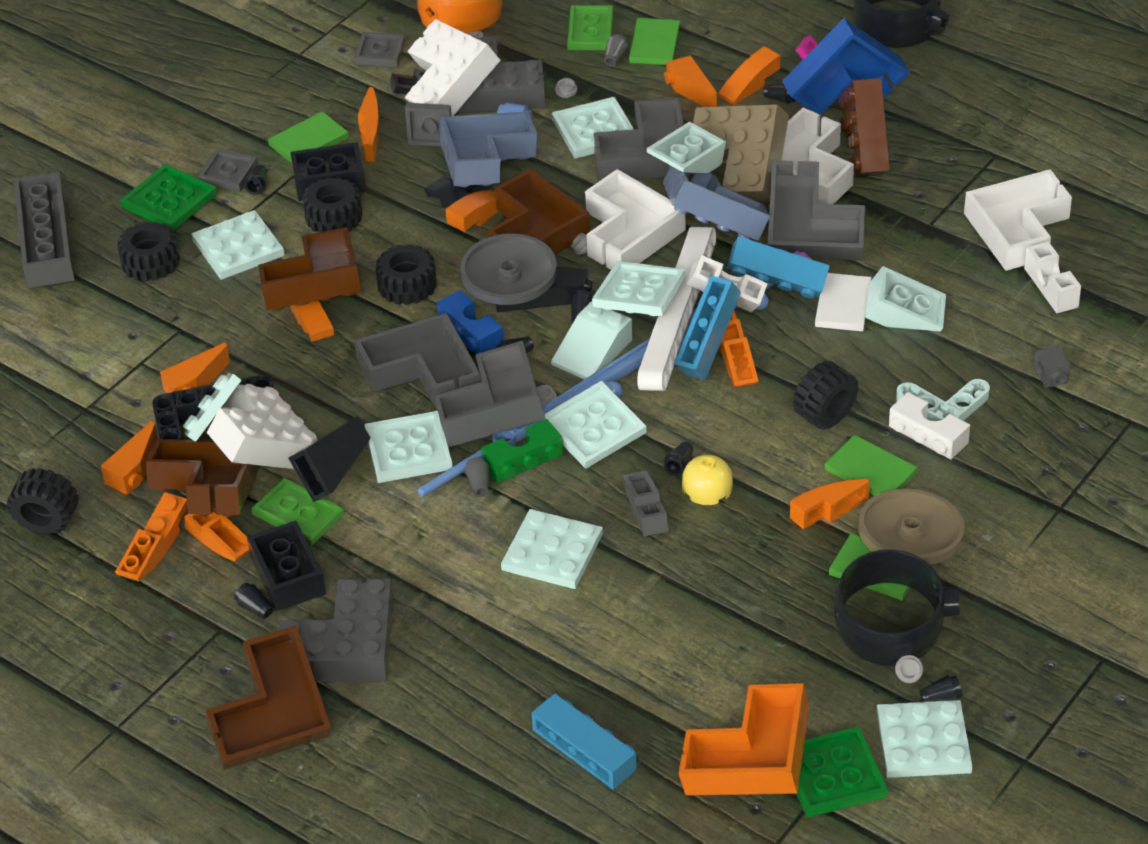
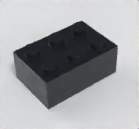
(327, 162)
(286, 565)

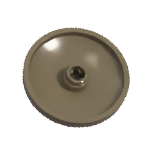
(912, 523)

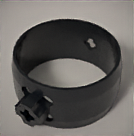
(900, 27)
(902, 569)

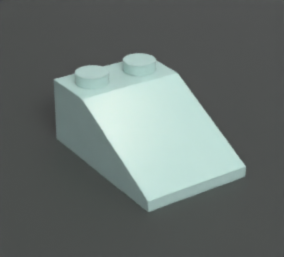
(690, 149)
(904, 303)
(593, 341)

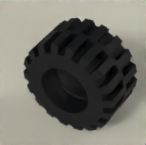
(332, 204)
(148, 251)
(406, 274)
(825, 394)
(42, 501)

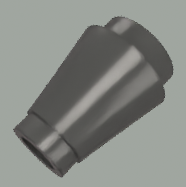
(615, 49)
(478, 475)

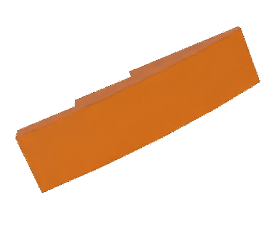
(369, 125)
(313, 320)
(737, 355)

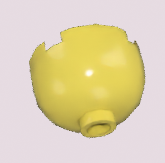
(707, 479)

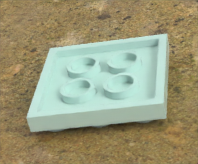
(580, 123)
(237, 244)
(639, 288)
(210, 405)
(595, 424)
(408, 447)
(552, 548)
(924, 739)

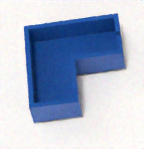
(838, 61)

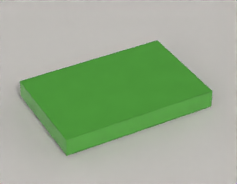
(589, 27)
(654, 41)
(309, 134)
(866, 461)
(292, 503)
(851, 551)

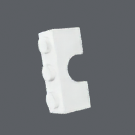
(750, 287)
(1058, 288)
(942, 436)

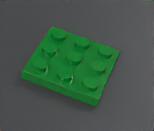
(168, 197)
(838, 773)

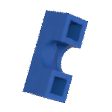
(478, 334)

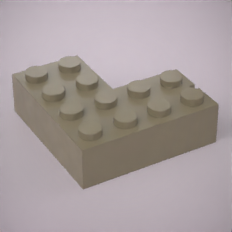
(752, 140)

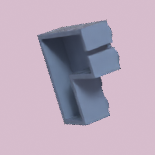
(479, 142)
(714, 203)

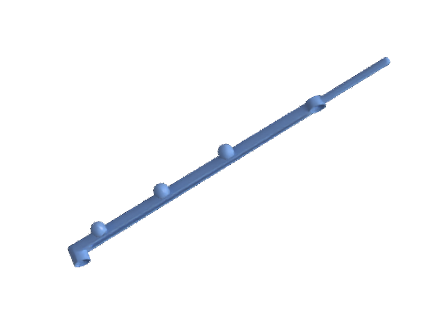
(608, 375)

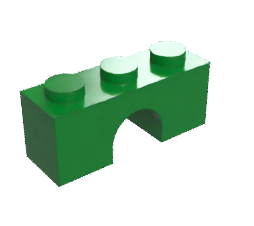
(507, 461)

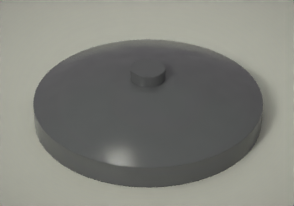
(508, 269)

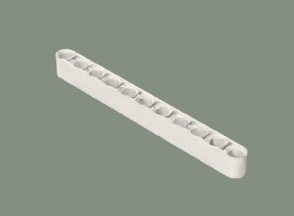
(672, 325)

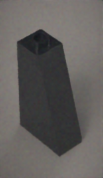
(560, 293)
(329, 458)

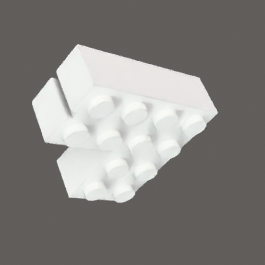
(453, 66)
(805, 144)
(1014, 213)
(633, 219)
(259, 428)

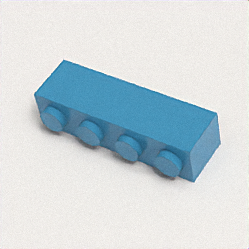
(777, 267)
(707, 327)
(584, 741)

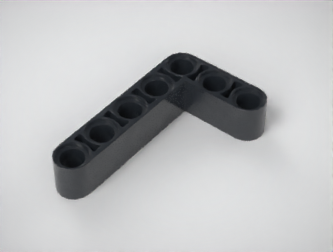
(176, 407)

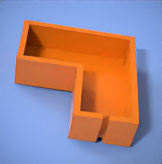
(753, 758)

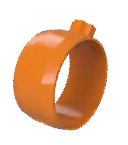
(461, 14)

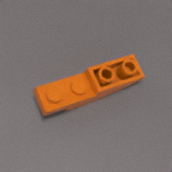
(155, 540)

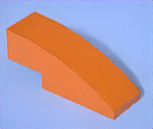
(750, 76)
(472, 210)
(828, 501)
(218, 534)

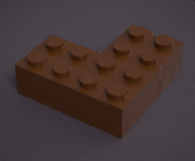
(865, 126)
(539, 211)
(320, 274)
(201, 472)
(282, 712)

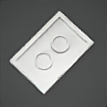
(843, 302)

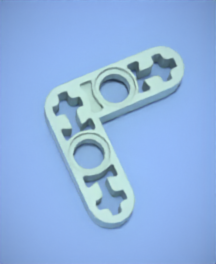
(942, 408)

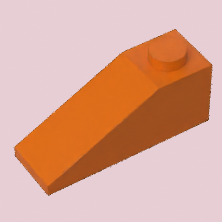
(690, 81)
(197, 370)
(128, 465)

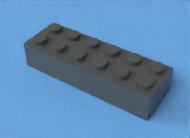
(43, 230)

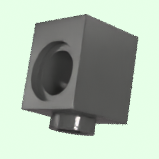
(1051, 366)

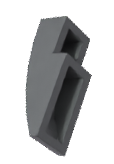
(645, 503)

